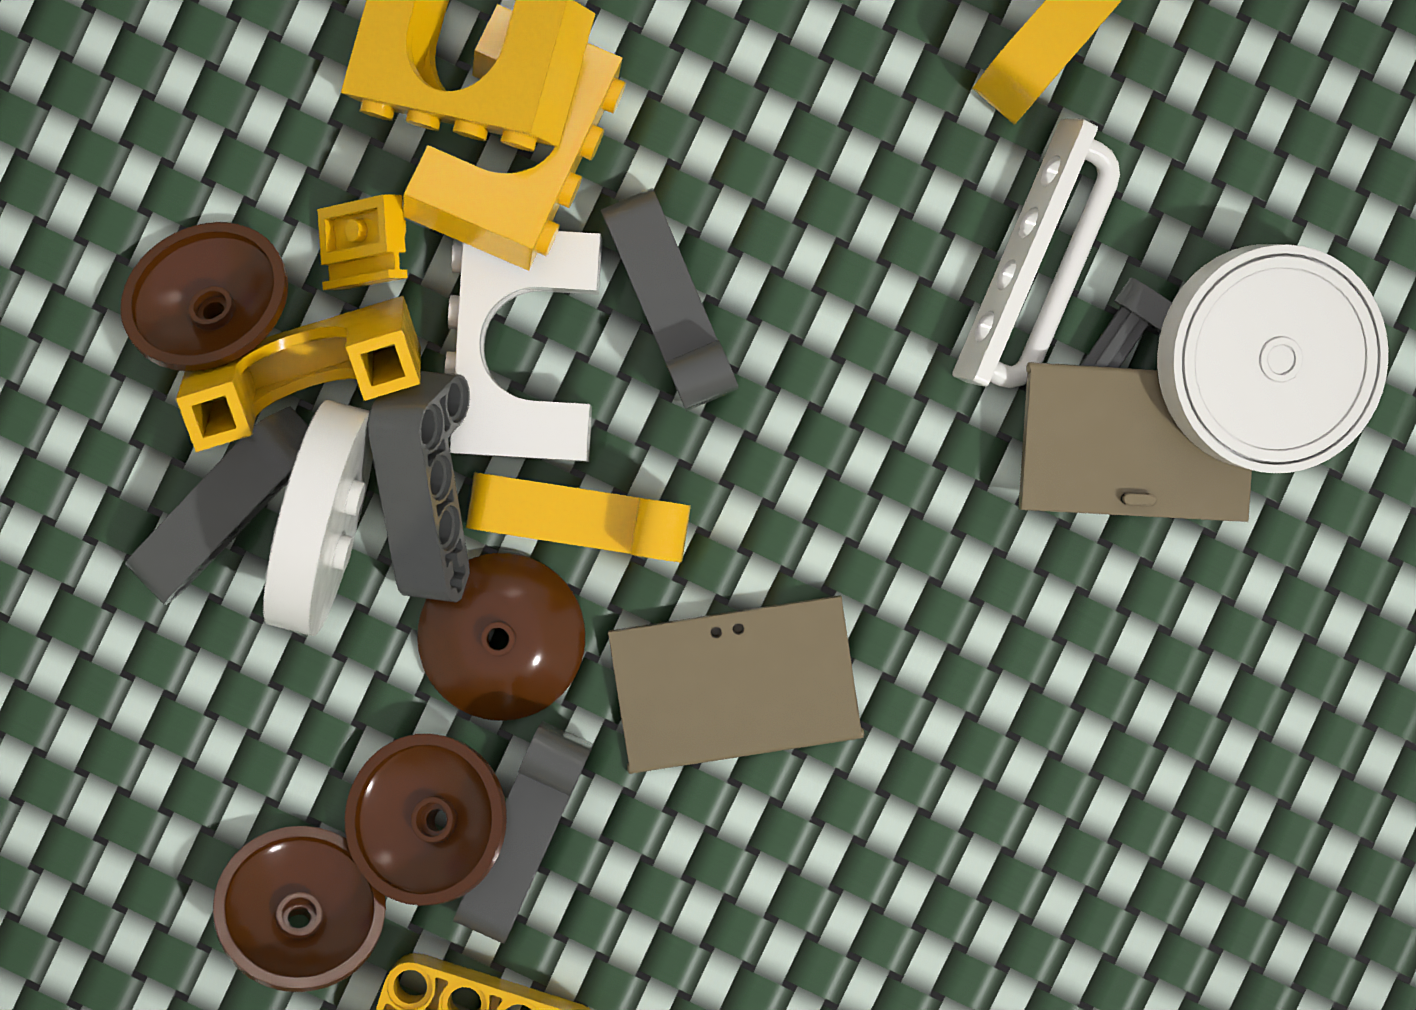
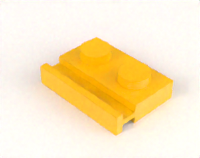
(362, 241)

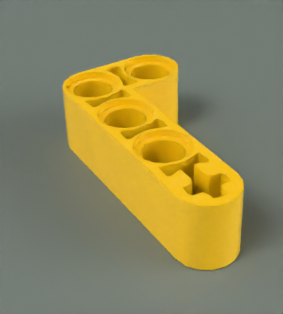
(1040, 53)
(578, 517)
(446, 977)

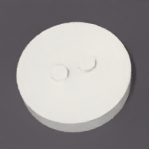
(1273, 357)
(318, 519)

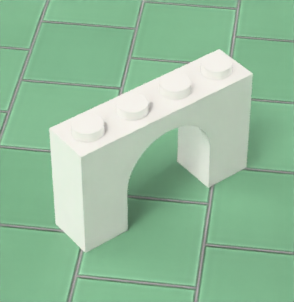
(495, 419)

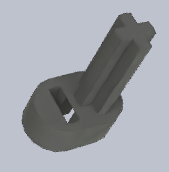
(1138, 309)

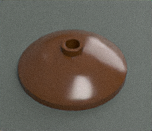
(191, 280)
(542, 648)
(394, 815)
(290, 875)

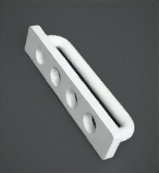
(1025, 250)

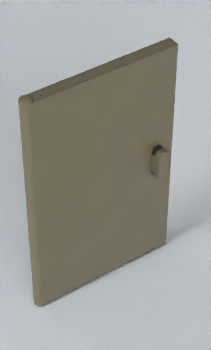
(1109, 435)
(735, 693)

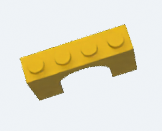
(519, 97)
(515, 211)
(365, 344)

